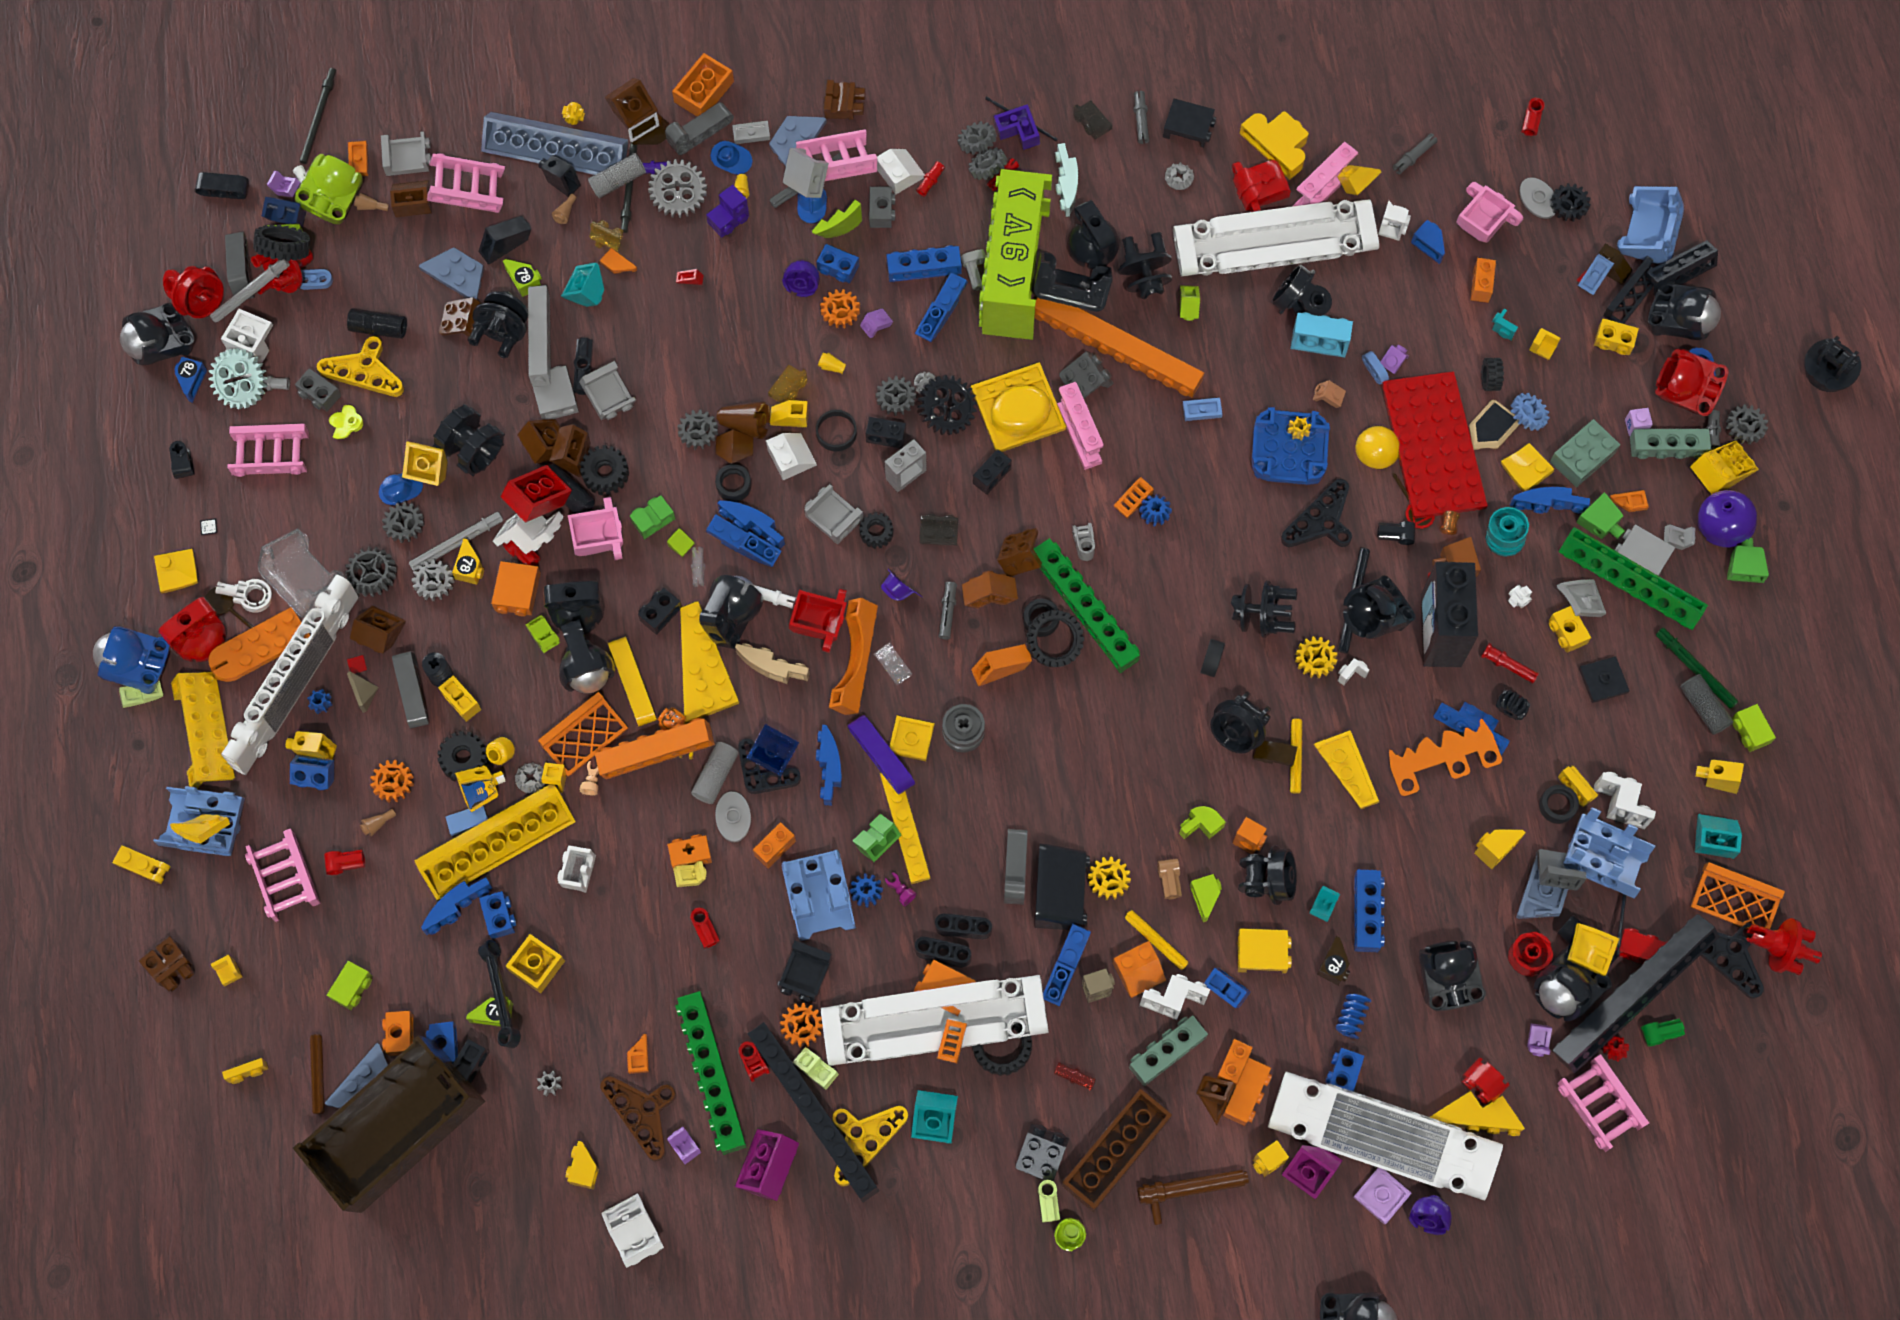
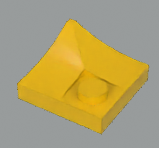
(1527, 467)
(176, 570)
(201, 827)
(1592, 949)

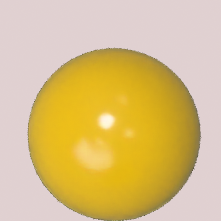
(1377, 447)

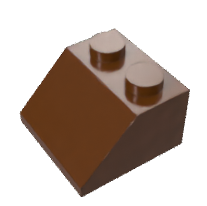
(631, 103)
(539, 439)
(376, 629)

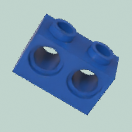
(840, 260)
(311, 767)
(493, 916)
(1227, 987)
(1350, 1073)

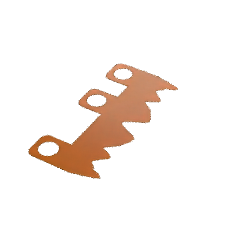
(1453, 749)

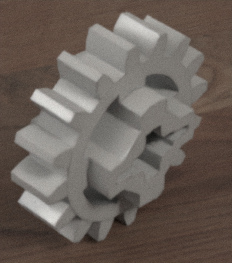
(437, 573)

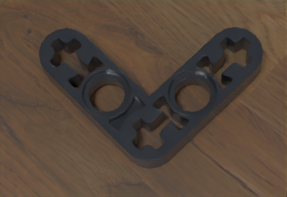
(762, 778)

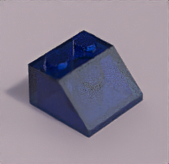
(772, 750)

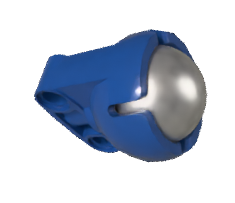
(130, 658)

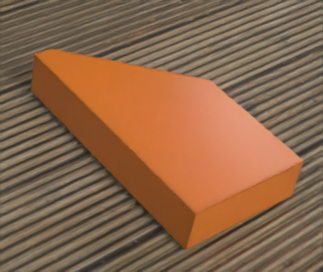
(616, 263)
(1631, 501)
(638, 1057)

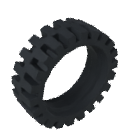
(281, 242)
(1077, 634)
(1013, 1066)

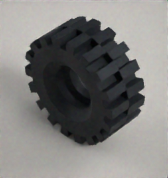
(601, 458)
(460, 742)

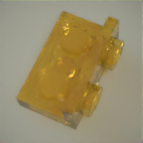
(788, 384)

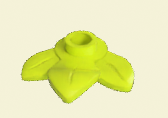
(346, 422)

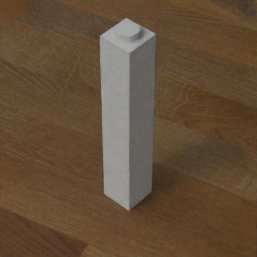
(539, 335)

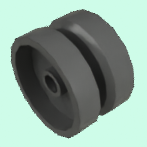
(972, 726)

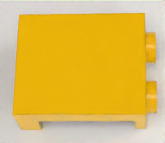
(1263, 950)

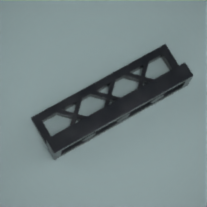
(1683, 265)
(1625, 293)

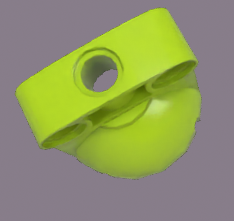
(330, 188)

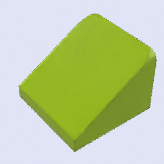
(680, 542)

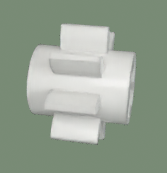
(1520, 596)

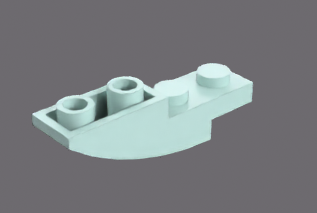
(1068, 179)

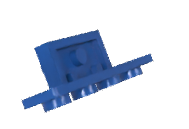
(1469, 718)

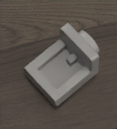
(1679, 537)

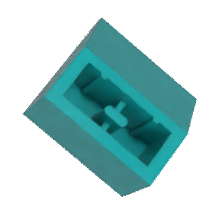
(1718, 836)

